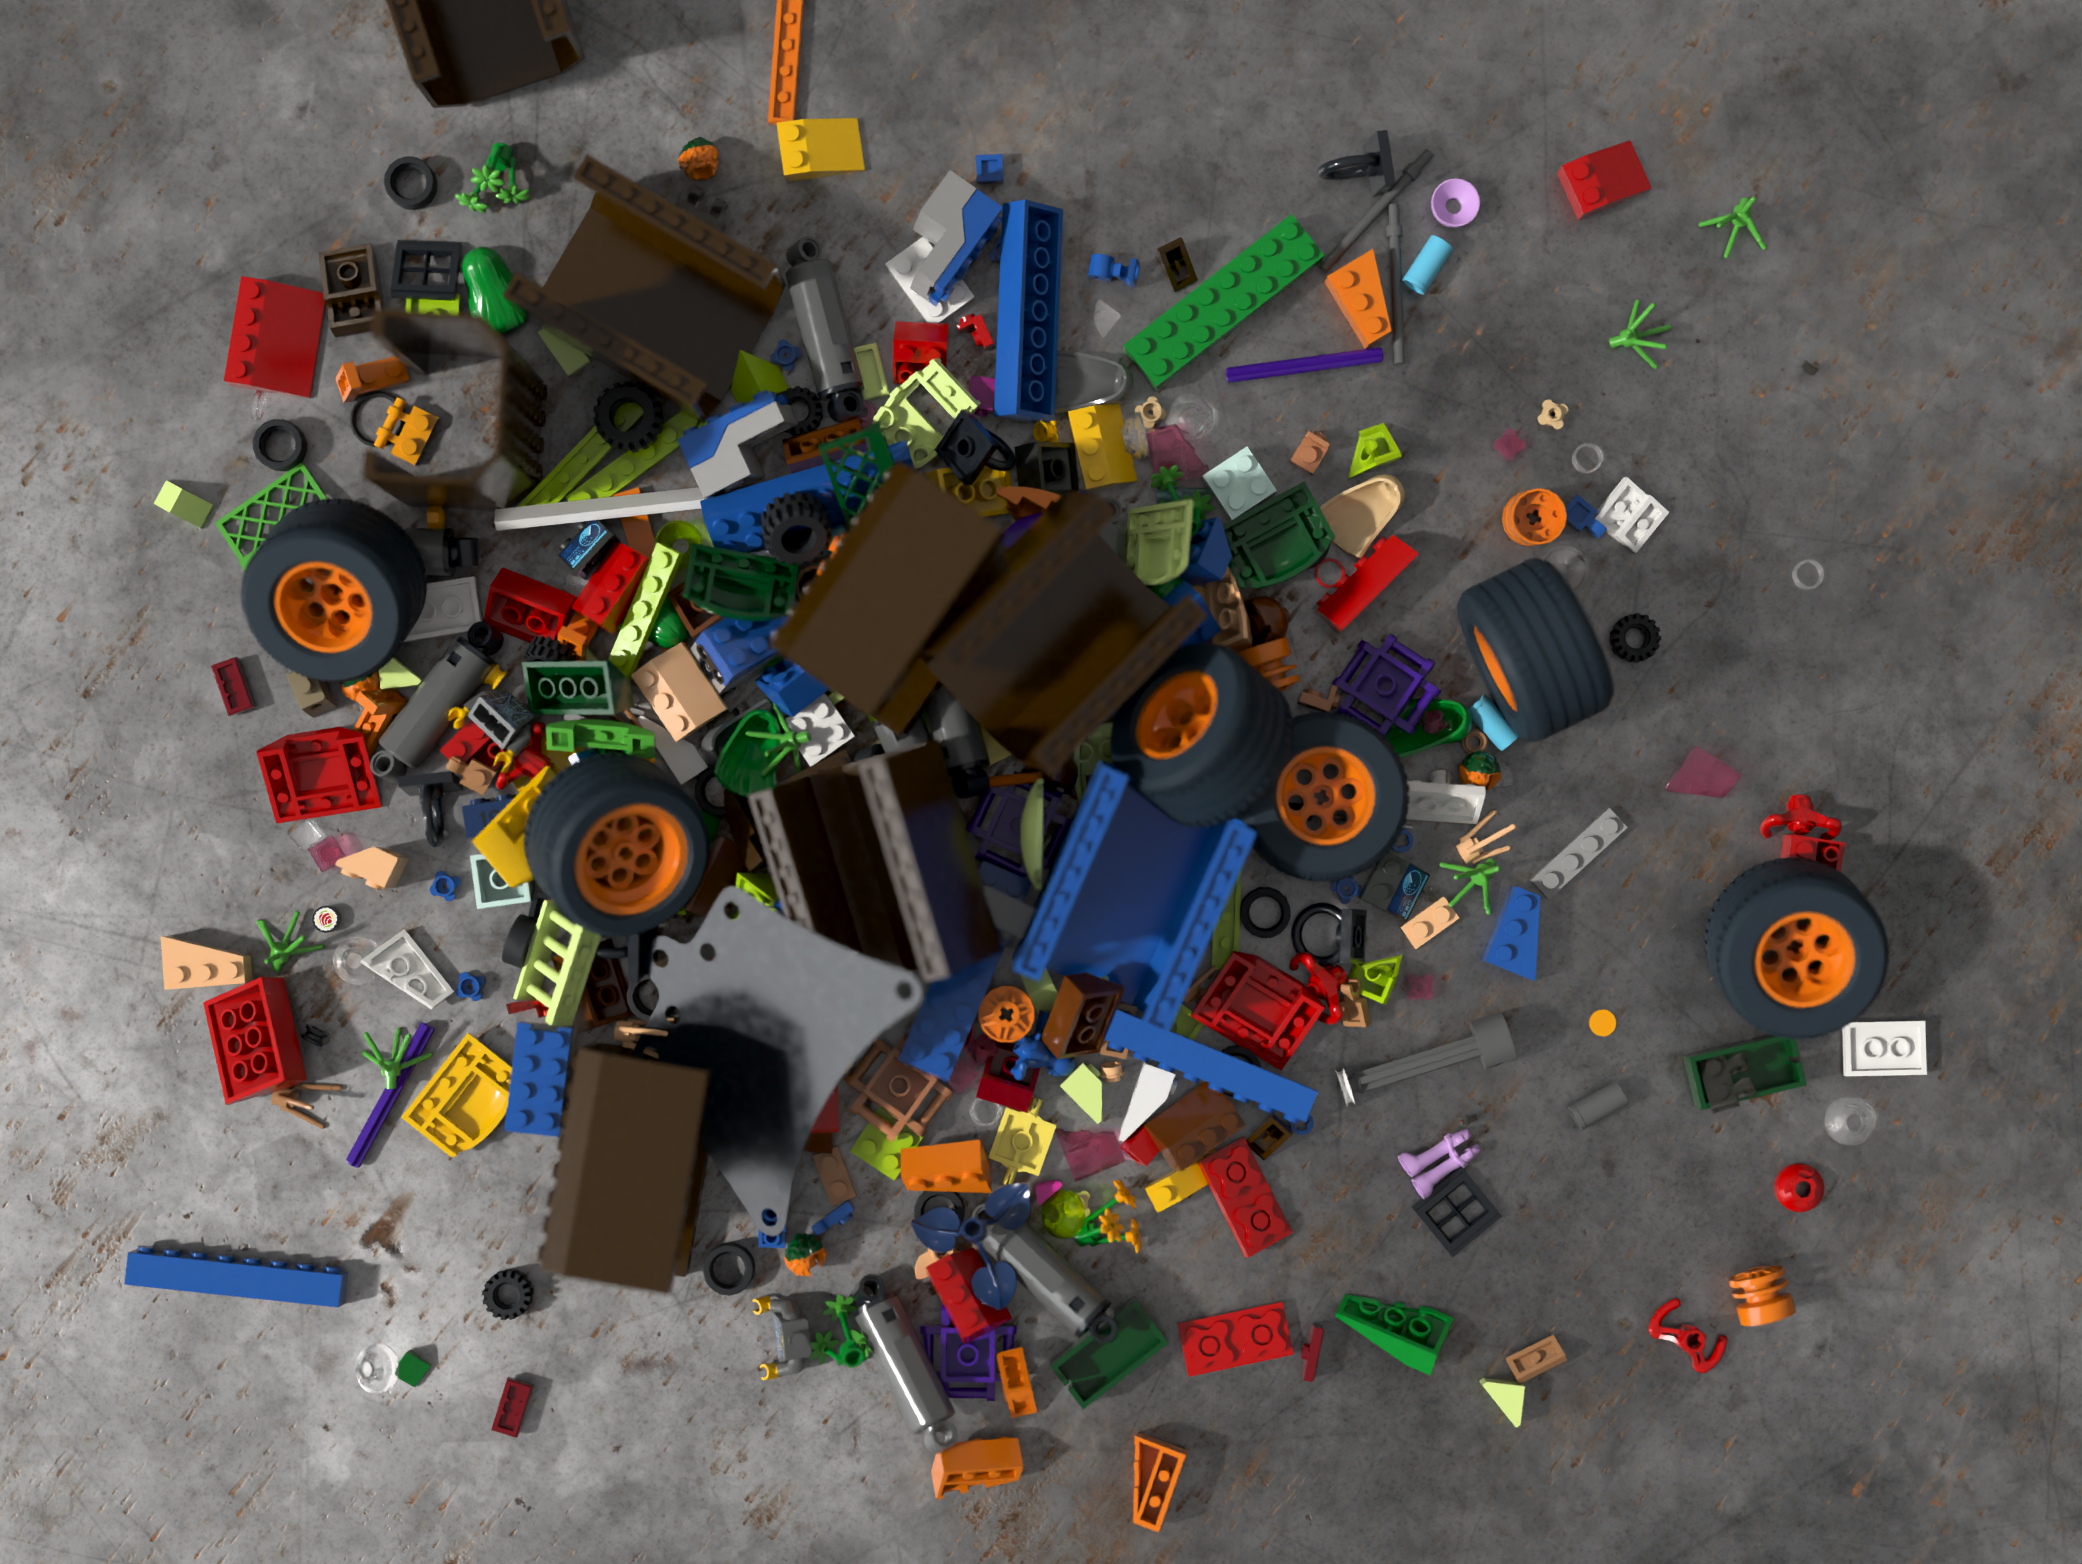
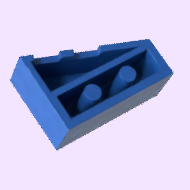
(1515, 934)

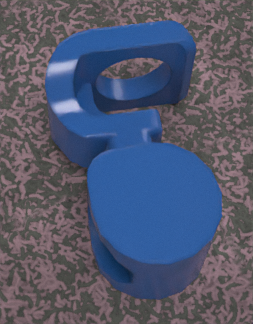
(1104, 268)

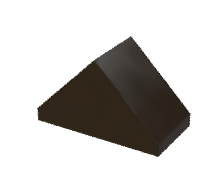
(1176, 264)
(1269, 1136)

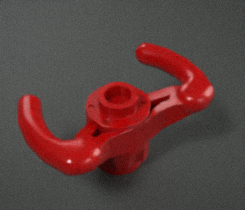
(529, 760)
(1801, 819)
(1323, 984)
(1687, 1337)

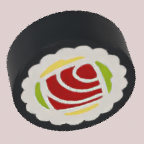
(326, 919)

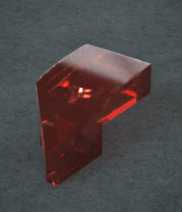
(519, 1006)

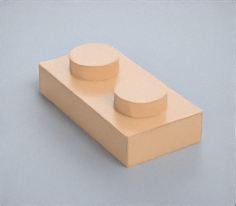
(1429, 922)

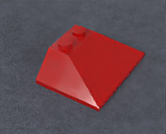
(318, 774)
(1259, 1008)

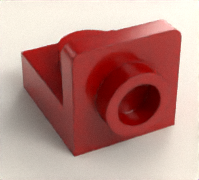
(981, 334)

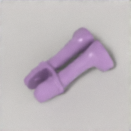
(1416, 1163)

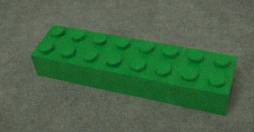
(1223, 302)

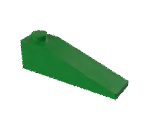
(1403, 1332)

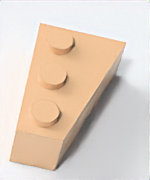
(199, 965)

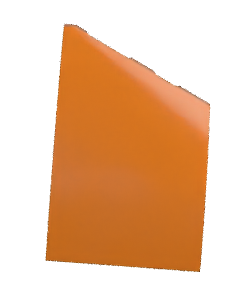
(1026, 501)

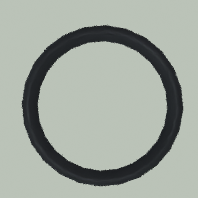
(355, 409)

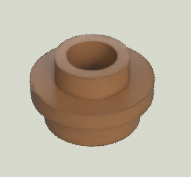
(1483, 741)

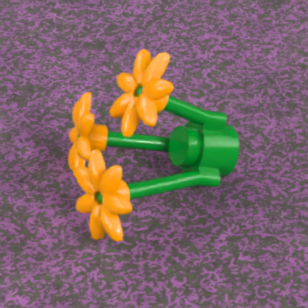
(1091, 1231)

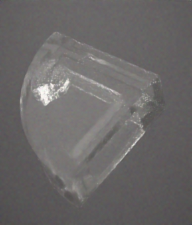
(1105, 318)

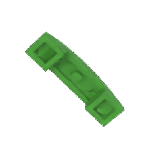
(600, 734)

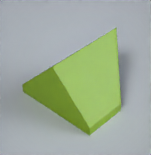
(754, 376)
(1374, 450)
(758, 886)
(1377, 977)

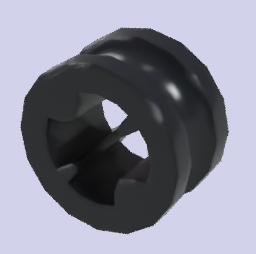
(314, 1035)

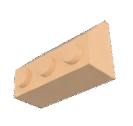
(679, 692)

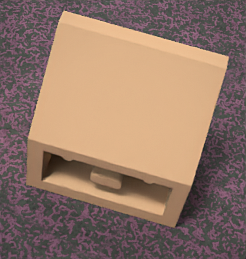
(377, 865)

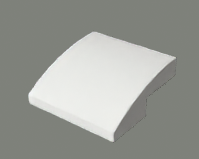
(1630, 515)

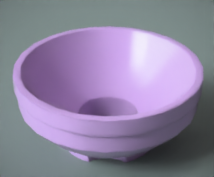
(1462, 192)

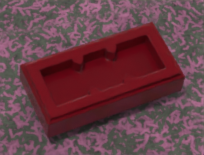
(233, 686)
(1311, 1352)
(512, 1407)

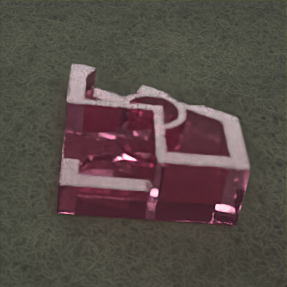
(1169, 448)
(1703, 776)
(1089, 1151)

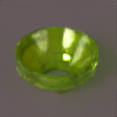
(676, 530)
(1070, 1214)

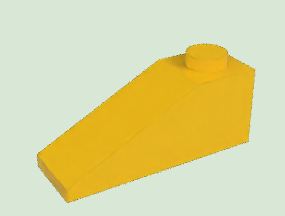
(1176, 1186)

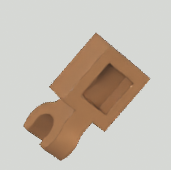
(475, 775)
(1354, 1008)

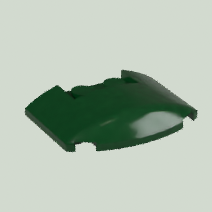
(1277, 539)
(739, 584)

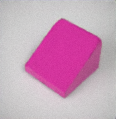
(1046, 1189)

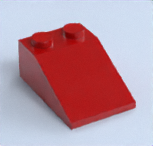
(1603, 179)

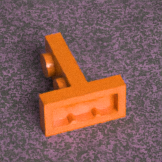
(370, 377)
(578, 635)
(377, 713)
(1016, 1382)

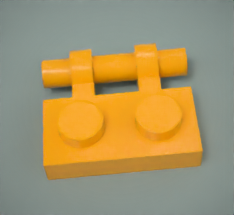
(413, 435)

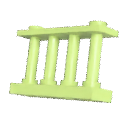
(574, 970)

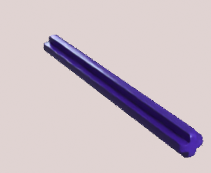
(1304, 364)
(389, 1098)

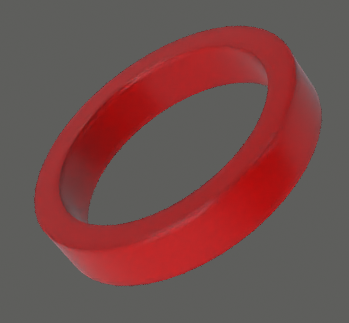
(1328, 560)

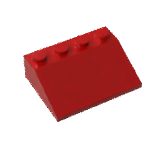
(275, 337)
(254, 1040)

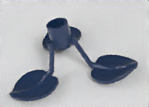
(940, 1226)

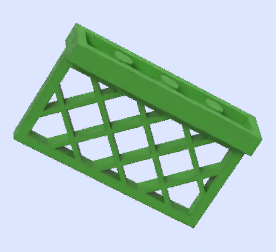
(256, 499)

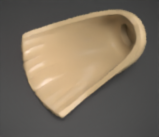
(1362, 512)

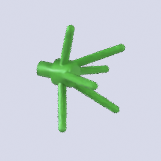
(1740, 217)
(1631, 336)
(788, 741)
(1479, 876)
(281, 950)
(393, 1066)

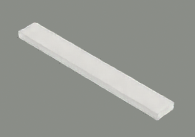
(598, 509)

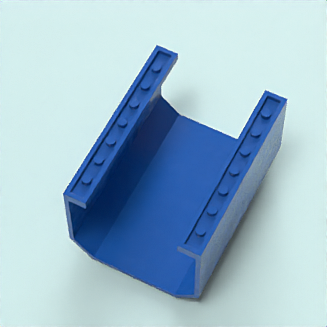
(1132, 897)

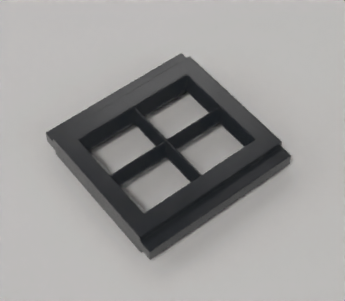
(425, 291)
(1471, 1230)

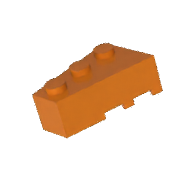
(1361, 298)
(947, 1168)
(976, 1463)
(1156, 1479)

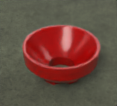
(1786, 1187)

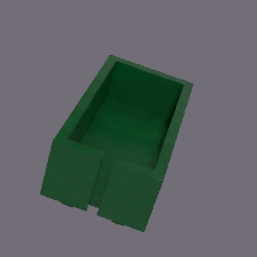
(1767, 1062)
(1100, 1366)

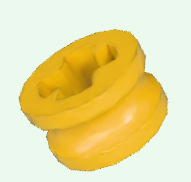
(495, 677)

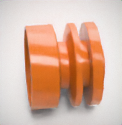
(1547, 510)
(1268, 662)
(1022, 1017)
(1763, 1300)

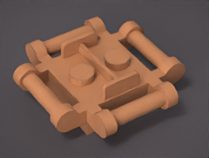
(896, 1090)

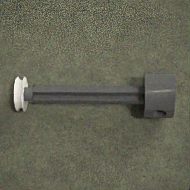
(1488, 1041)

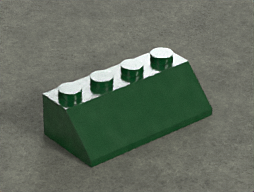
(576, 687)

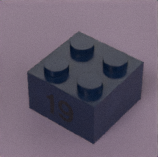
(482, 812)

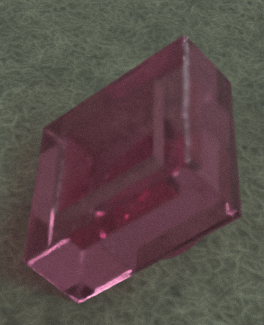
(326, 853)

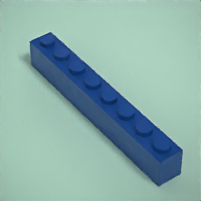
(1213, 1066)
(236, 1277)

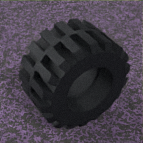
(612, 401)
(793, 511)

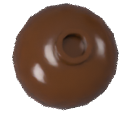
(1267, 619)
(1063, 777)

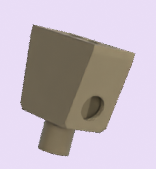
(310, 693)

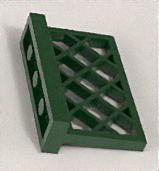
(882, 458)

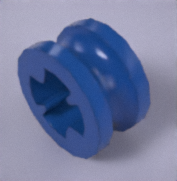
(1401, 849)
(1309, 1124)

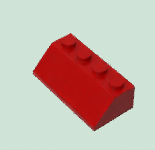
(1365, 583)

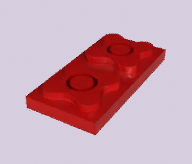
(1244, 1197)
(1235, 1338)

